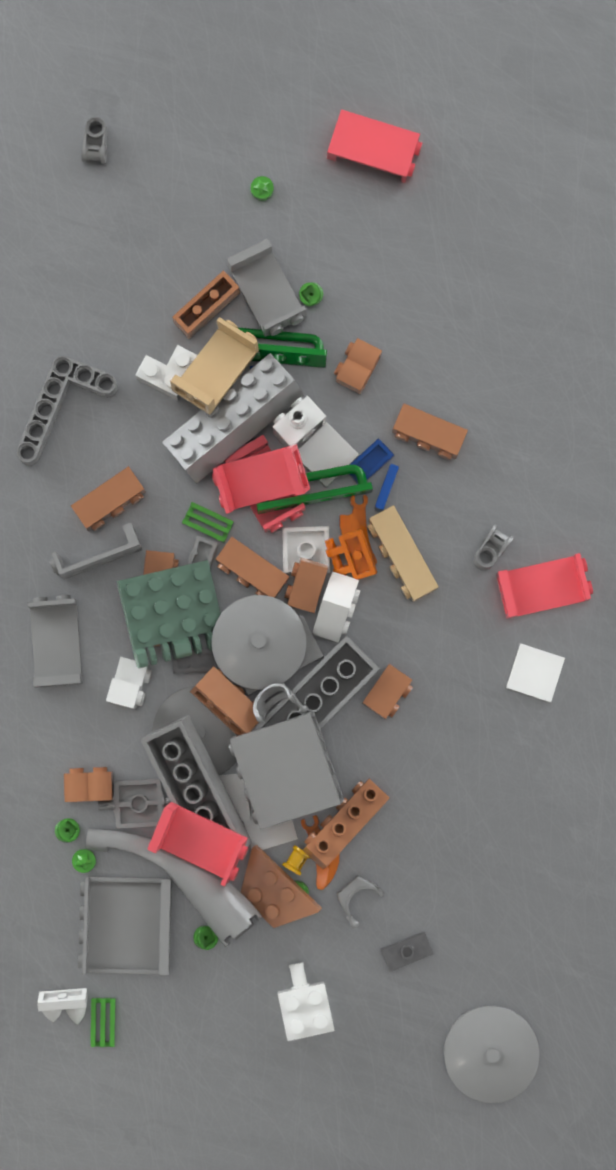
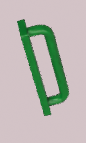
(291, 355)
(362, 488)

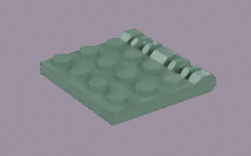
(169, 609)

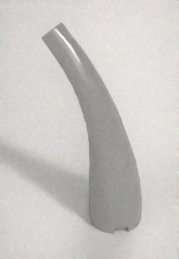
(221, 907)

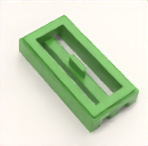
(212, 514)
(102, 1043)

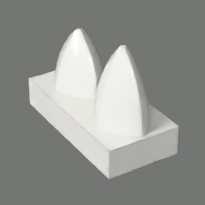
(55, 1001)

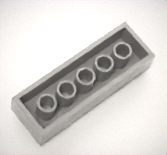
(239, 416)
(327, 685)
(191, 775)

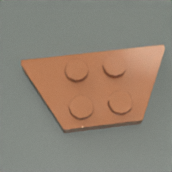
(274, 891)

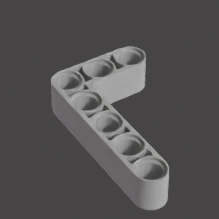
(55, 401)

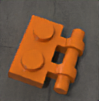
(356, 553)

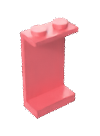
(374, 144)
(260, 478)
(271, 520)
(544, 586)
(199, 841)

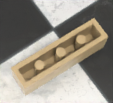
(402, 553)

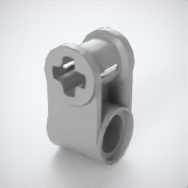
(95, 145)
(494, 546)

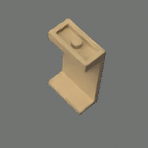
(216, 366)

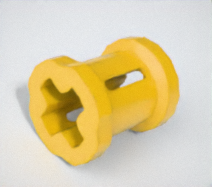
(296, 860)

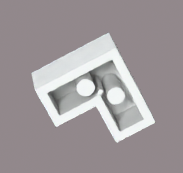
(159, 375)
(336, 607)
(128, 684)

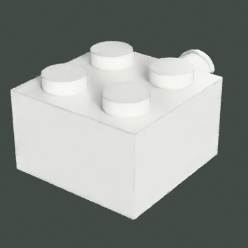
(299, 423)
(305, 1006)

